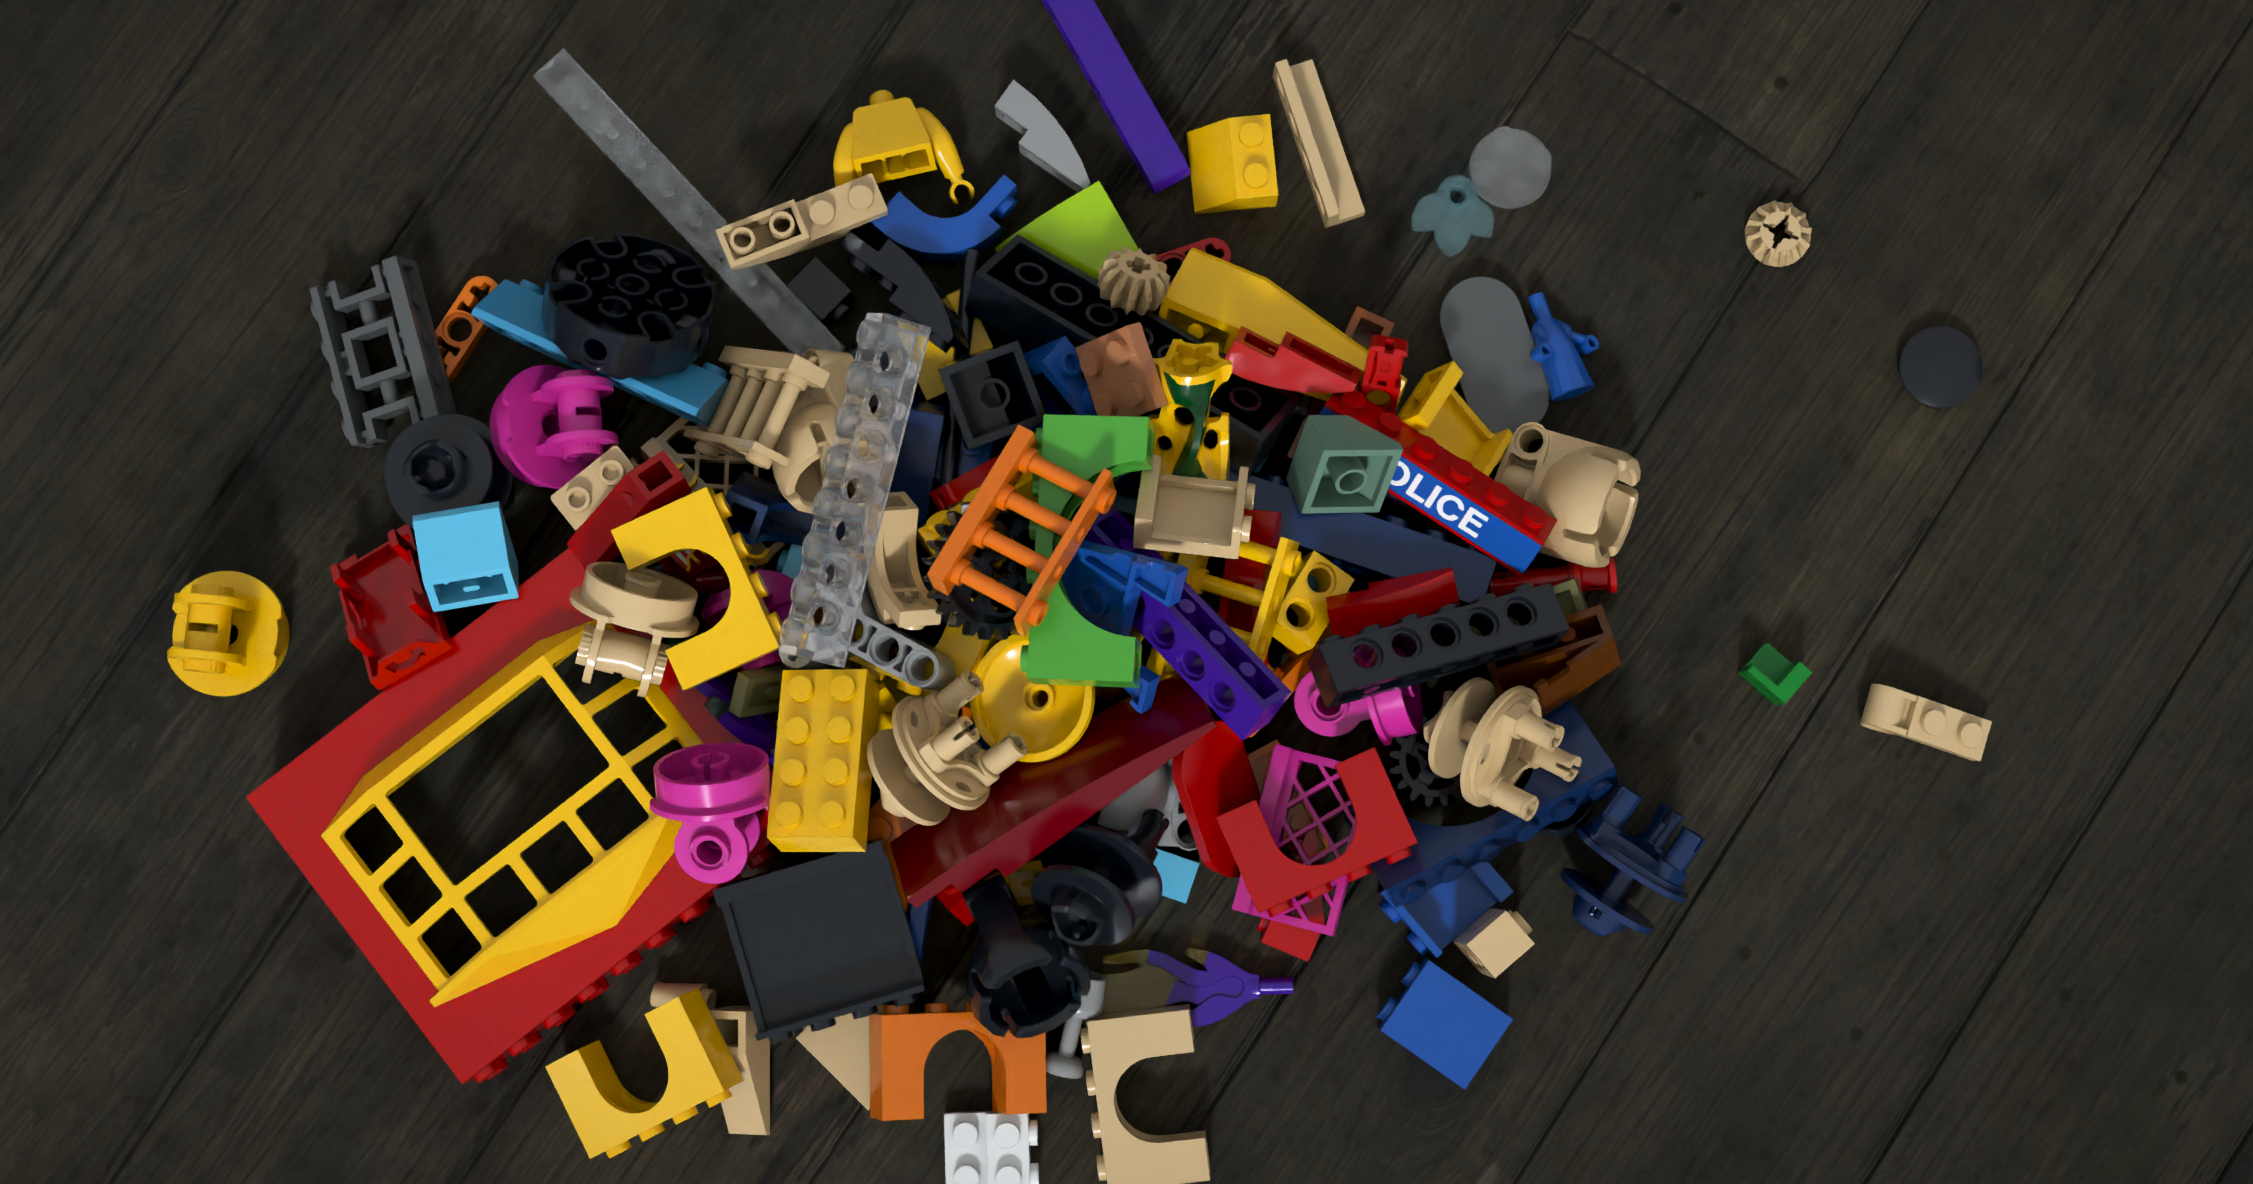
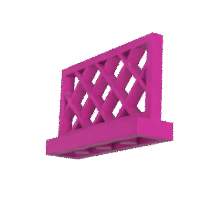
(1275, 807)

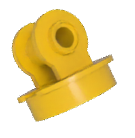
(203, 629)

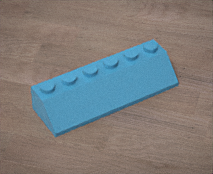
(516, 314)

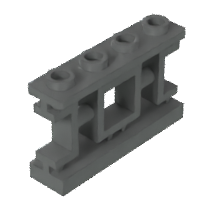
(412, 343)

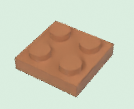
(1121, 373)

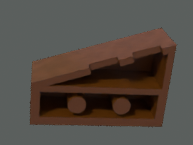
(1564, 669)

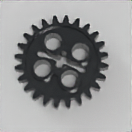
(979, 614)

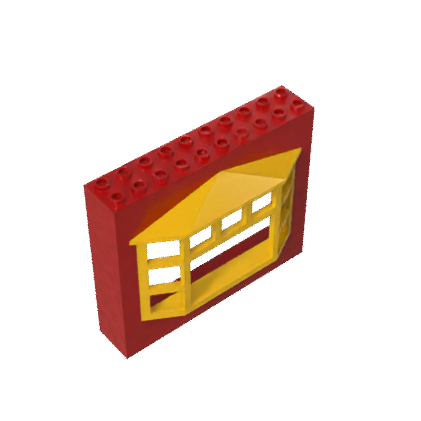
(573, 936)

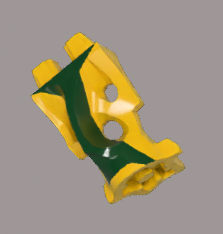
(1192, 388)

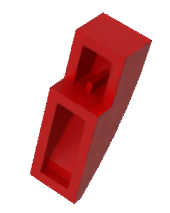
(1290, 365)
(1391, 600)

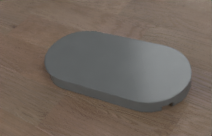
(1492, 347)

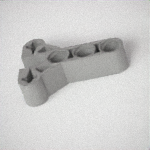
(875, 648)

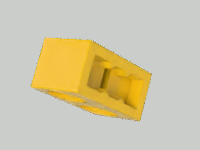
(1308, 604)

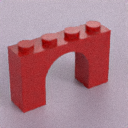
(1379, 834)

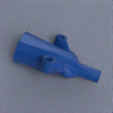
(1557, 352)

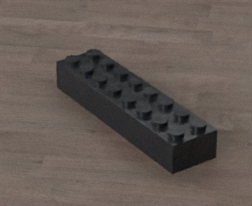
(1045, 298)

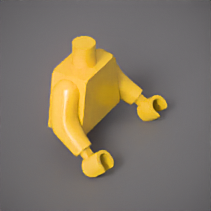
(896, 142)

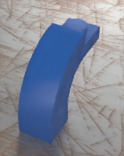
(947, 238)

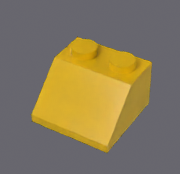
(1233, 165)

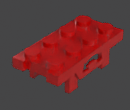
(391, 608)

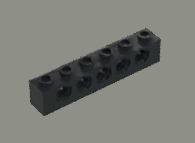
(1344, 681)

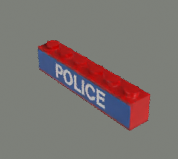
(1453, 490)

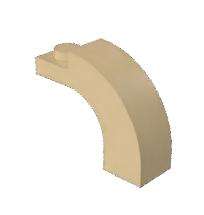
(894, 570)

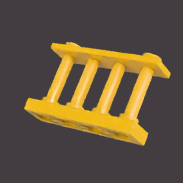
(1284, 563)

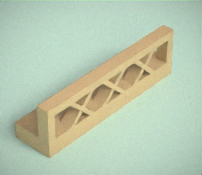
(1318, 142)

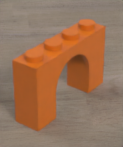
(901, 1045)

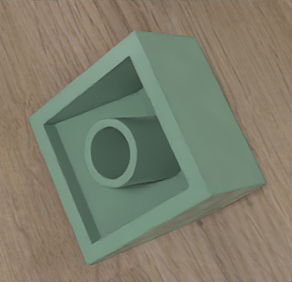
(1341, 466)

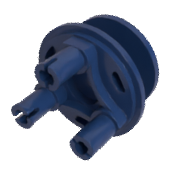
(1635, 858)

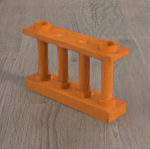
(999, 493)

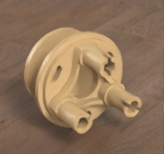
(1494, 743)
(934, 756)

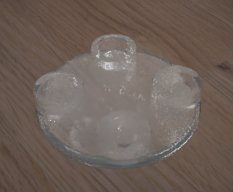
(1510, 168)

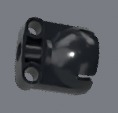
(1020, 966)

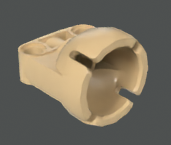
(812, 431)
(1577, 488)

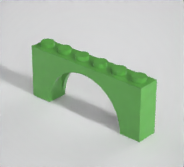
(1065, 644)

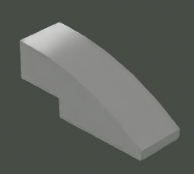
(1043, 137)

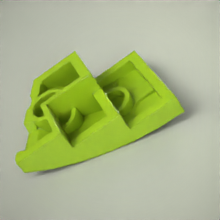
(1080, 230)

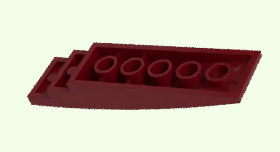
(1047, 799)

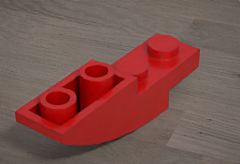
(1264, 531)

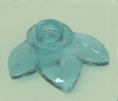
(1453, 221)

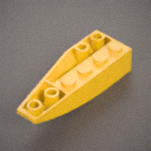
(1218, 297)

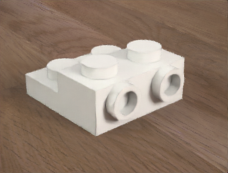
(989, 1148)

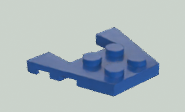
(1106, 590)

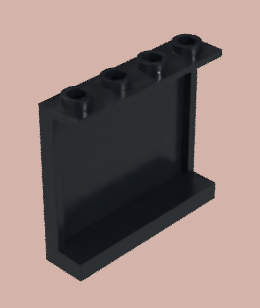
(821, 941)

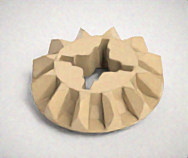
(1760, 239)

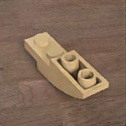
(802, 224)

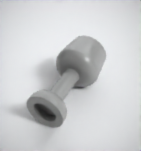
(1064, 1062)

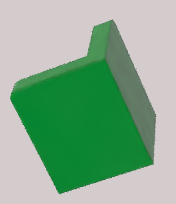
(1774, 674)

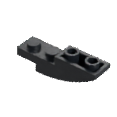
(911, 291)

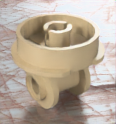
(637, 601)

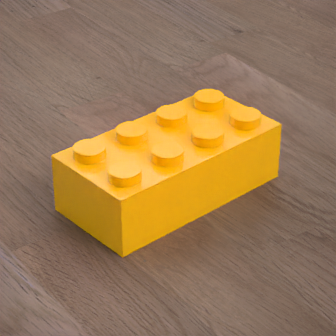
(822, 761)

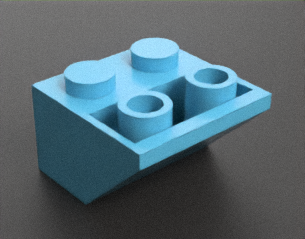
(466, 556)

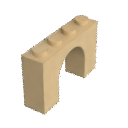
(1129, 1154)

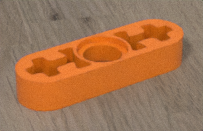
(455, 313)

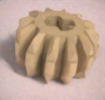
(1133, 280)

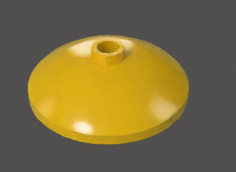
(1013, 705)

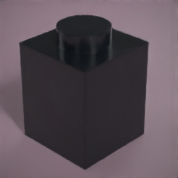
(822, 293)

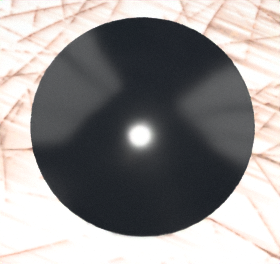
(1940, 367)

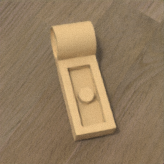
(1925, 722)

